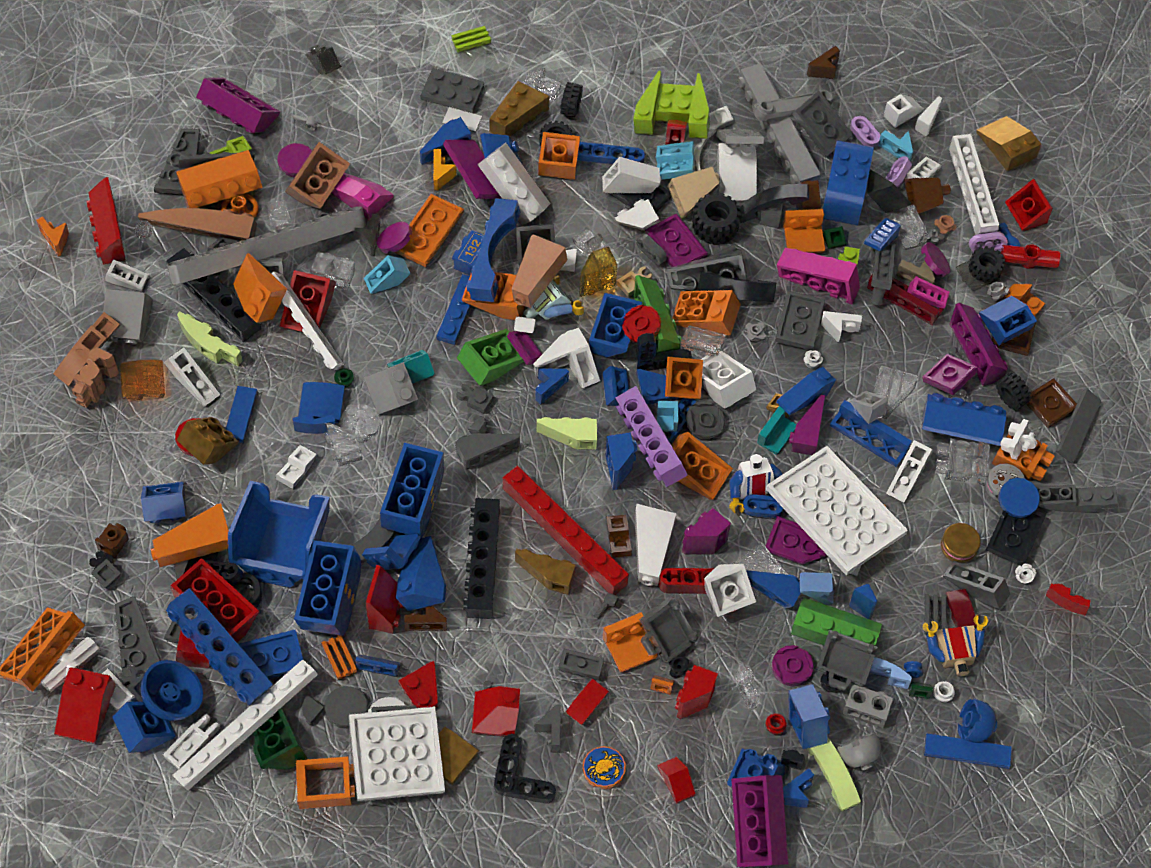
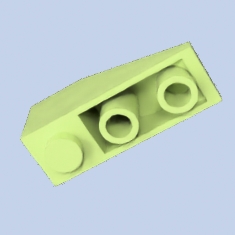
(571, 432)

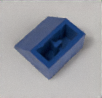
(1008, 319)

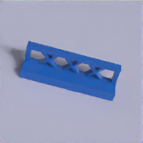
(877, 431)

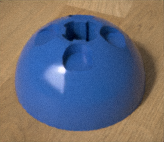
(171, 690)

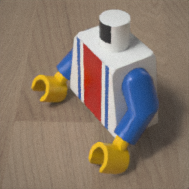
(751, 479)

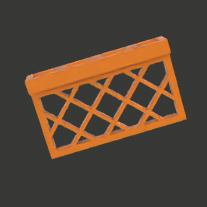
(51, 647)

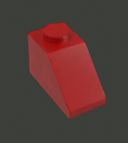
(675, 132)

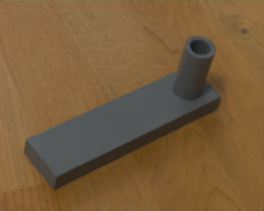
(882, 272)

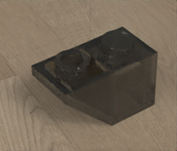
(323, 59)

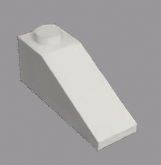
(559, 352)
(191, 377)
(909, 471)

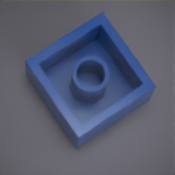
(808, 716)

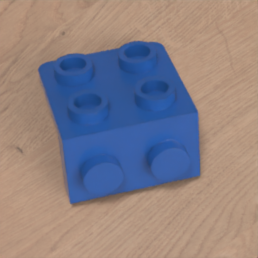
(393, 556)

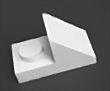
(836, 322)

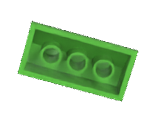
(651, 295)
(816, 620)

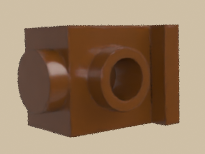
(110, 544)

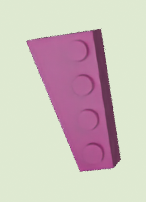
(820, 272)

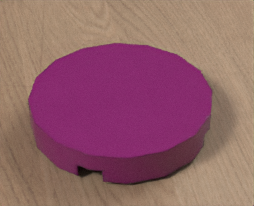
(292, 158)
(394, 237)
(935, 259)
(792, 665)

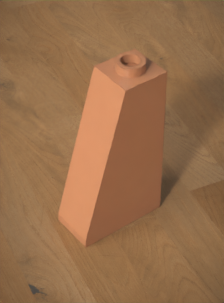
(538, 268)

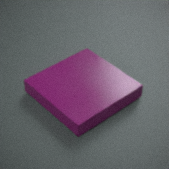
(950, 374)

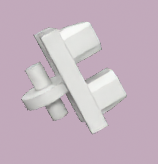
(1022, 439)

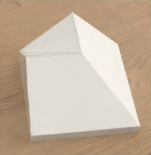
(728, 588)

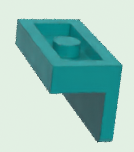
(417, 365)
(776, 432)

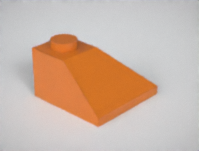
(684, 378)

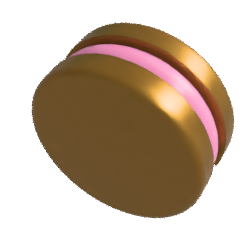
(960, 542)

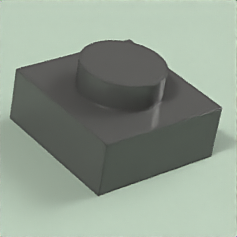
(106, 574)

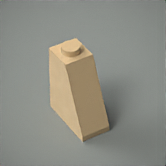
(689, 188)

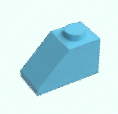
(387, 274)

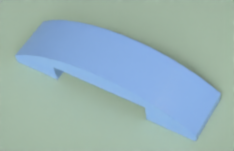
(896, 676)

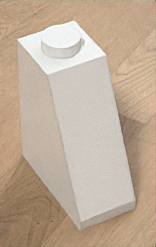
(631, 177)

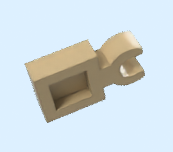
(627, 282)

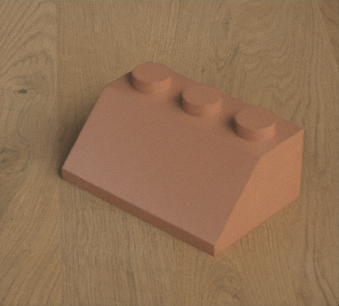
(317, 176)

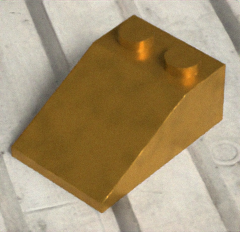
(1010, 142)

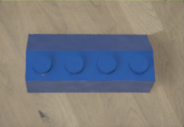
(964, 419)

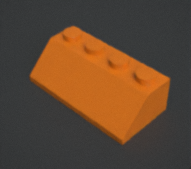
(219, 179)

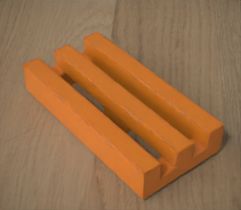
(332, 642)

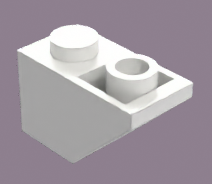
(901, 109)
(638, 217)

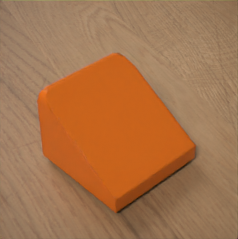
(662, 684)

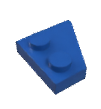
(653, 387)

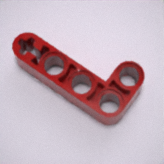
(683, 587)

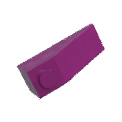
(807, 430)

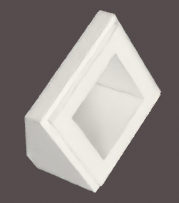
(571, 262)
(524, 325)

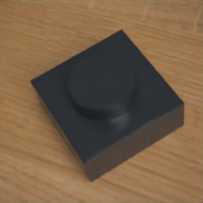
(792, 759)

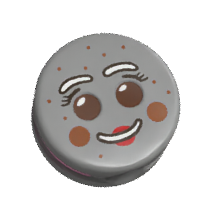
(998, 476)

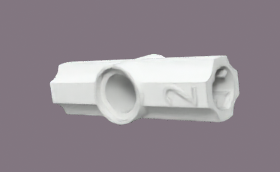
(75, 658)

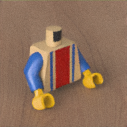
(957, 645)

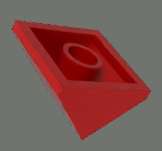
(1030, 206)

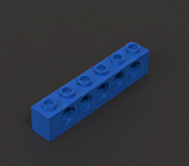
(217, 635)

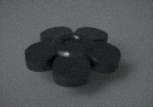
(100, 558)

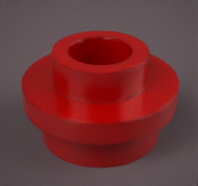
(776, 718)

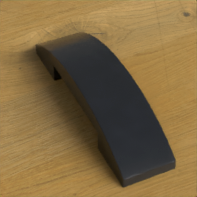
(773, 196)
(743, 289)

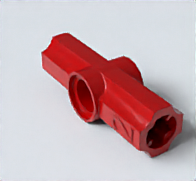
(1038, 257)

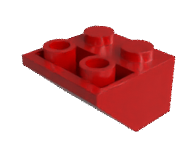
(696, 691)

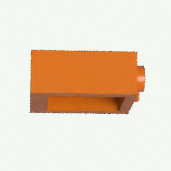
(325, 800)

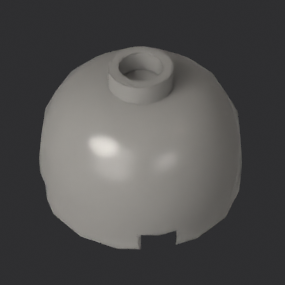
(861, 751)

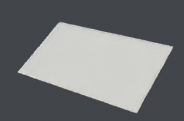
(470, 119)

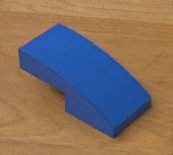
(308, 425)

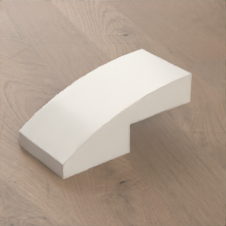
(297, 466)

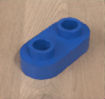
(762, 506)

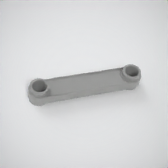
(784, 106)

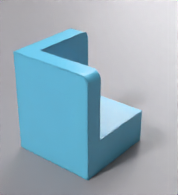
(667, 415)

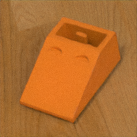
(504, 302)
(707, 310)

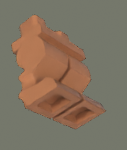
(90, 381)

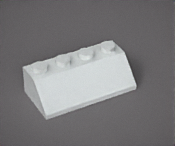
(514, 182)

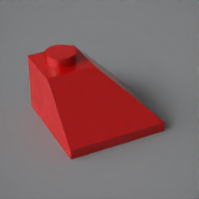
(495, 711)

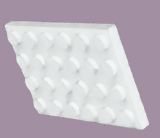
(836, 510)

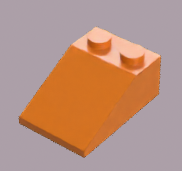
(258, 290)
(704, 467)

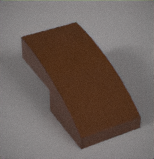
(618, 536)

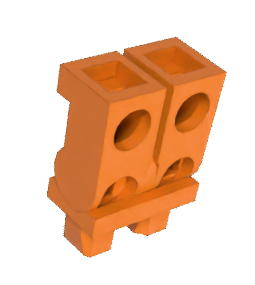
(1027, 460)

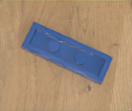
(241, 412)

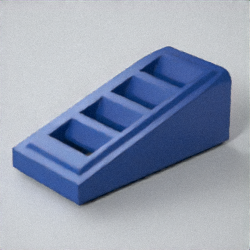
(884, 234)

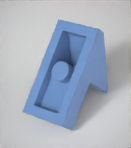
(817, 586)

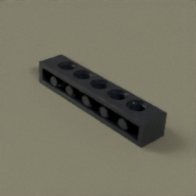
(216, 303)
(482, 606)

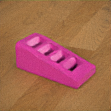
(930, 288)

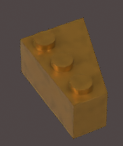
(517, 109)

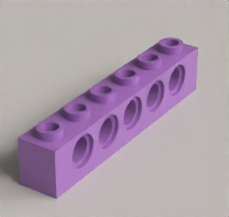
(651, 437)

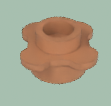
(945, 224)

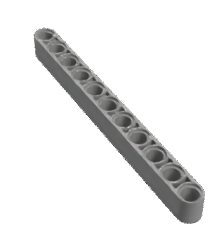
(266, 245)

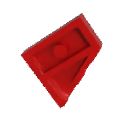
(421, 686)

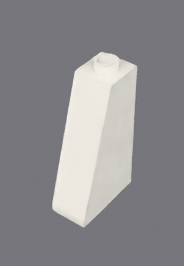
(653, 537)

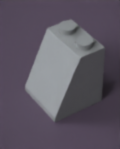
(130, 311)

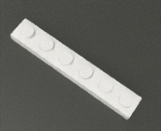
(309, 326)

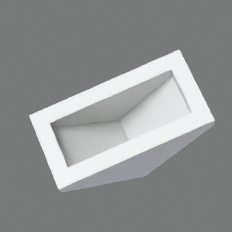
(583, 366)

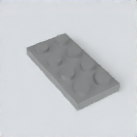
(735, 137)

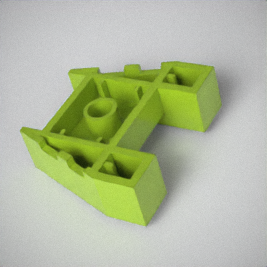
(673, 102)

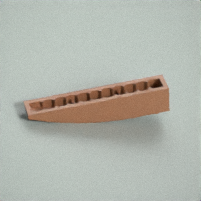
(204, 222)

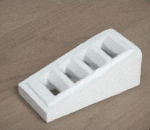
(927, 118)
(921, 171)
(122, 268)

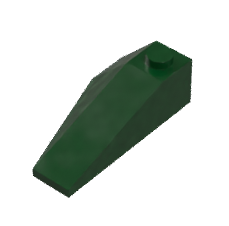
(277, 743)

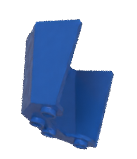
(275, 536)

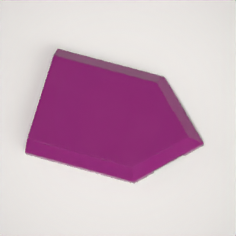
(792, 542)

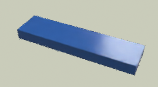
(967, 751)

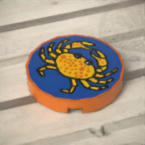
(604, 767)

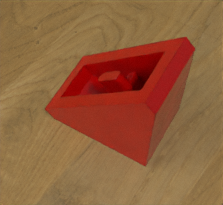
(677, 779)

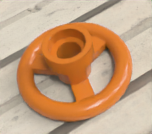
(240, 206)

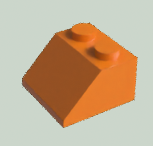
(558, 155)

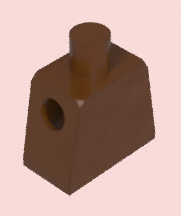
(926, 192)

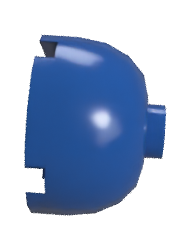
(978, 721)

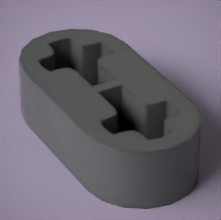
(651, 249)

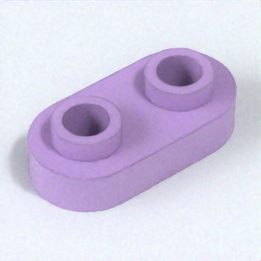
(866, 132)
(899, 171)
(988, 240)

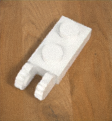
(191, 742)

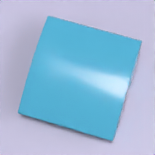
(675, 159)

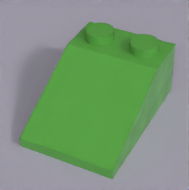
(489, 357)

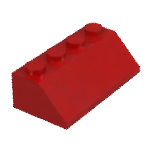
(105, 223)
(219, 597)

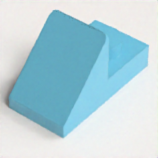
(896, 146)

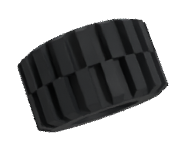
(716, 206)

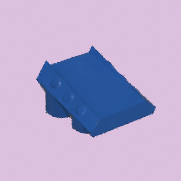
(752, 764)

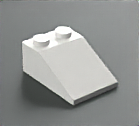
(737, 171)
(726, 379)

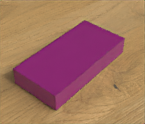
(524, 346)

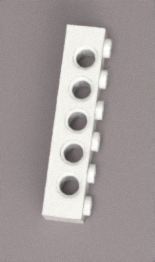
(973, 184)

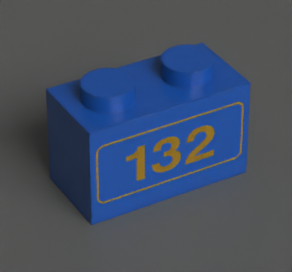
(466, 255)

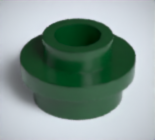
(344, 381)

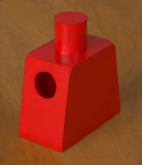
(188, 654)

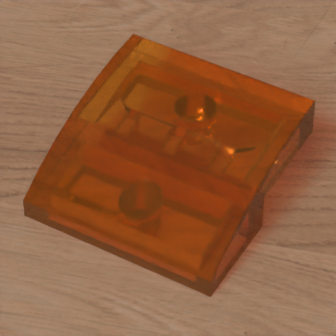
(142, 379)

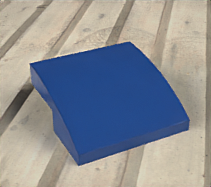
(321, 400)

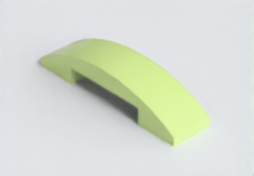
(836, 775)

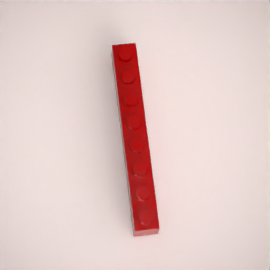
(565, 531)

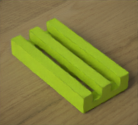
(470, 36)

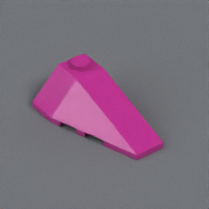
(362, 193)

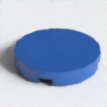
(1018, 497)

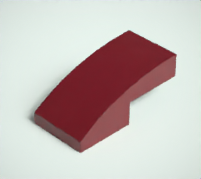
(961, 608)

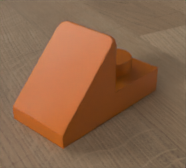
(55, 236)
(1022, 293)

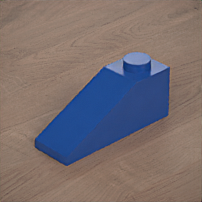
(451, 130)
(807, 391)
(778, 587)

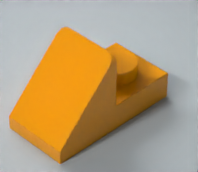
(442, 172)

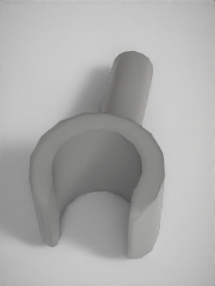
(310, 122)

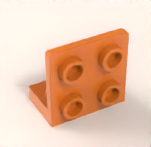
(804, 230)
(625, 644)

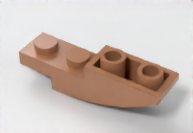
(94, 337)

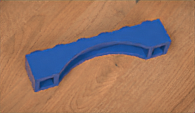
(502, 220)

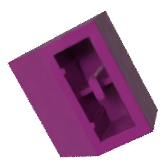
(707, 534)

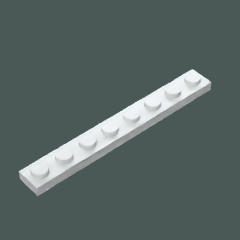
(245, 725)

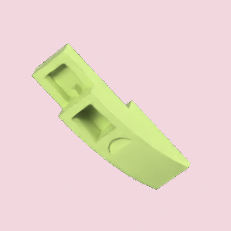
(202, 338)

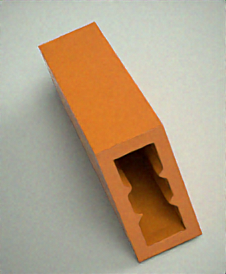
(192, 539)

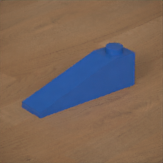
(421, 578)

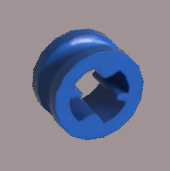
(913, 668)

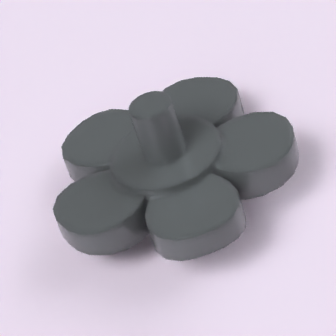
(934, 235)

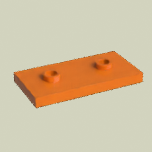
(430, 229)

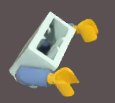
(553, 303)

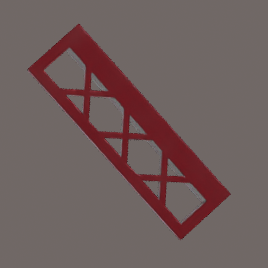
(900, 297)

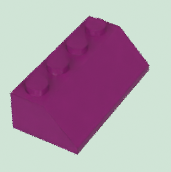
(237, 104)
(977, 344)
(759, 821)

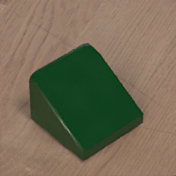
(834, 237)
(920, 690)

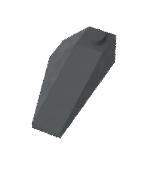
(688, 274)

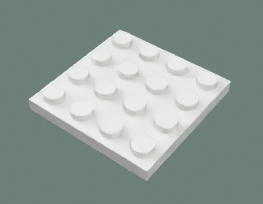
(396, 754)

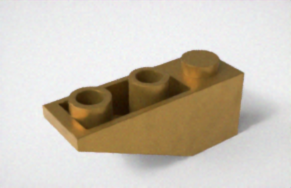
(552, 573)

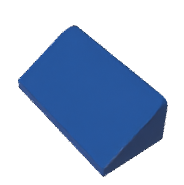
(615, 384)
(863, 601)
(377, 665)

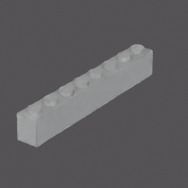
(779, 130)

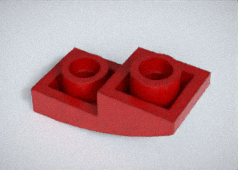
(1061, 596)
(587, 701)

